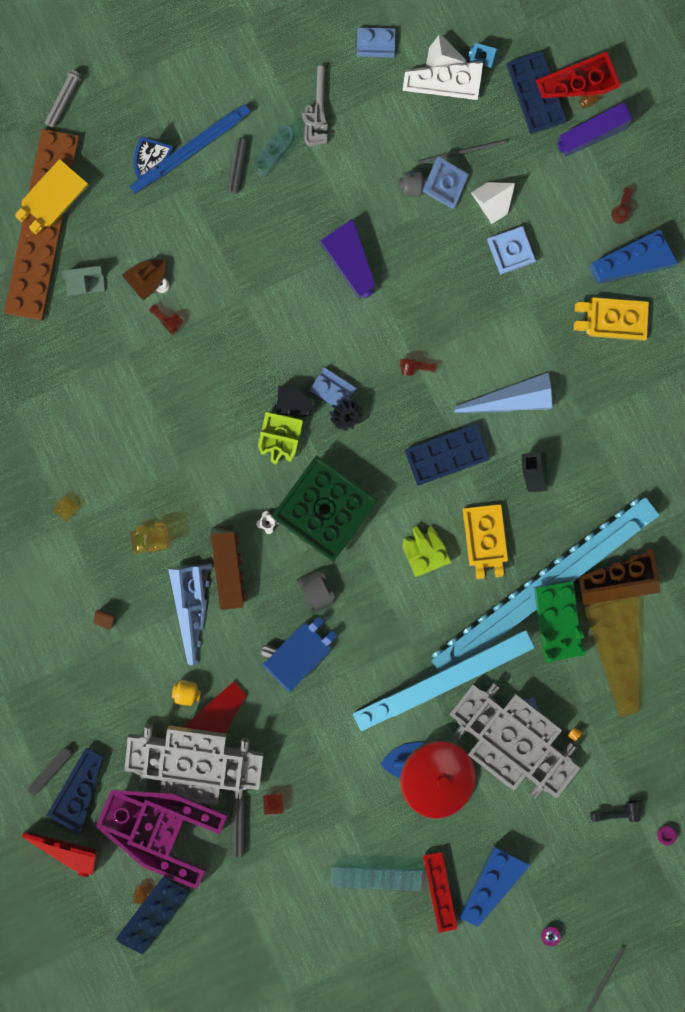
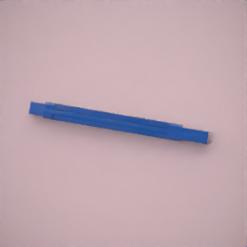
(190, 148)

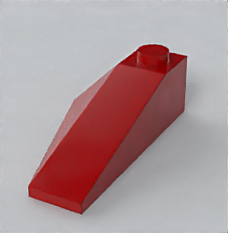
(585, 78)
(220, 711)
(72, 855)

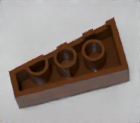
(227, 567)
(621, 580)

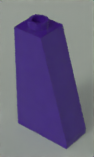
(595, 130)
(349, 257)

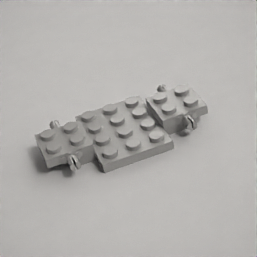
(514, 741)
(193, 763)

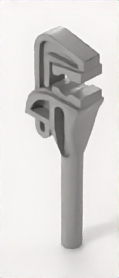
(315, 117)

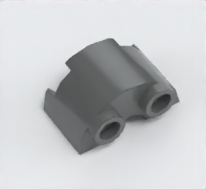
(315, 591)

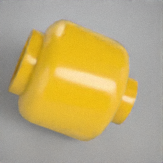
(185, 692)

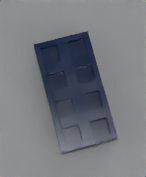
(537, 111)
(446, 455)
(153, 915)

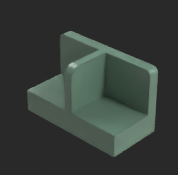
(84, 281)

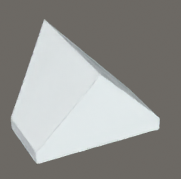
(443, 53)
(494, 199)

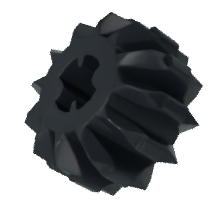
(345, 414)

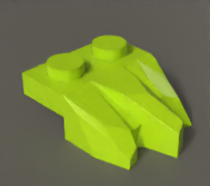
(279, 436)
(425, 551)

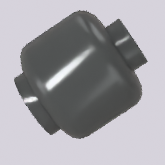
(412, 183)

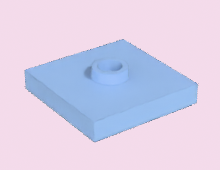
(511, 250)

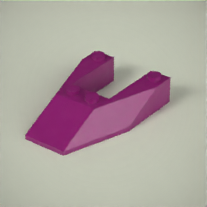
(148, 826)

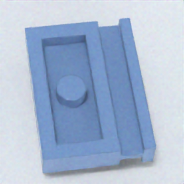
(375, 42)
(331, 388)

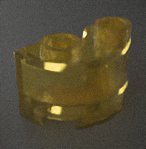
(150, 539)

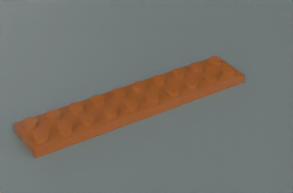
(37, 252)

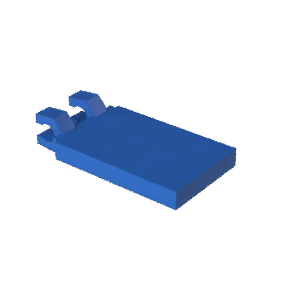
(299, 654)

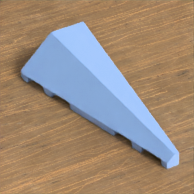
(526, 395)
(189, 592)

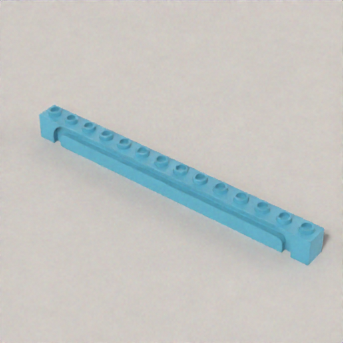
(566, 568)

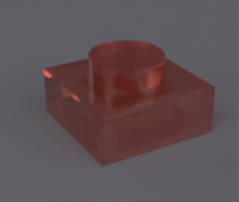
(273, 804)

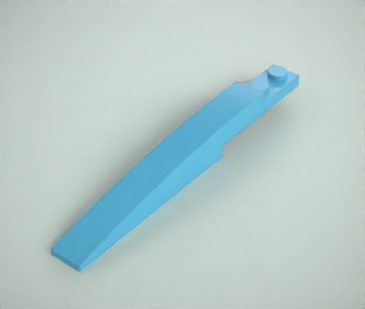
(444, 680)

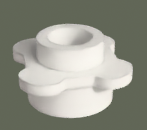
(262, 522)

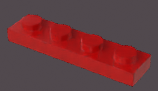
(440, 892)

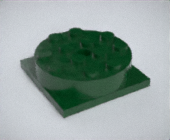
(320, 486)

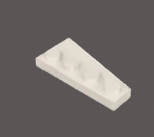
(447, 80)

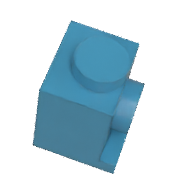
(492, 54)

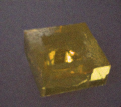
(66, 508)

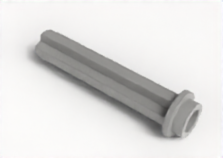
(63, 97)

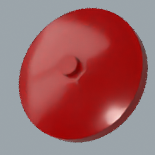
(437, 779)

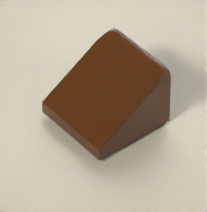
(104, 619)

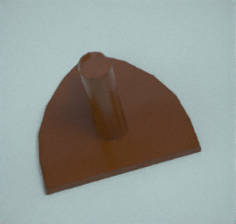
(146, 277)

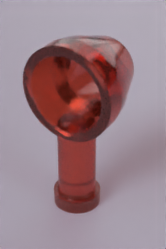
(618, 219)
(171, 323)
(409, 367)

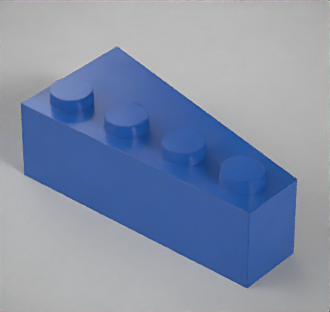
(635, 259)
(494, 881)

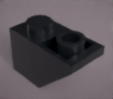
(293, 400)
(535, 471)

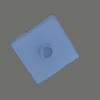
(445, 182)

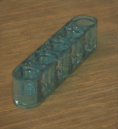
(377, 878)

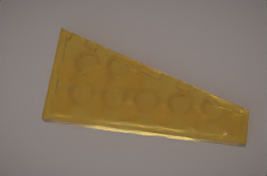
(617, 642)

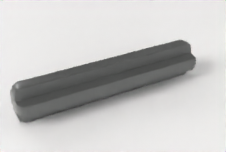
(237, 165)
(49, 771)
(238, 828)

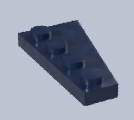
(75, 797)

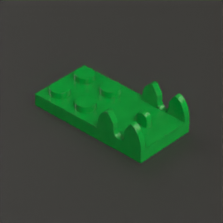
(558, 621)

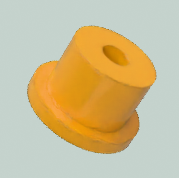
(575, 734)

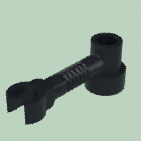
(632, 812)

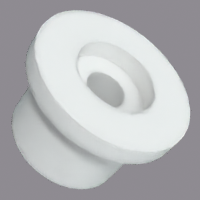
(163, 288)

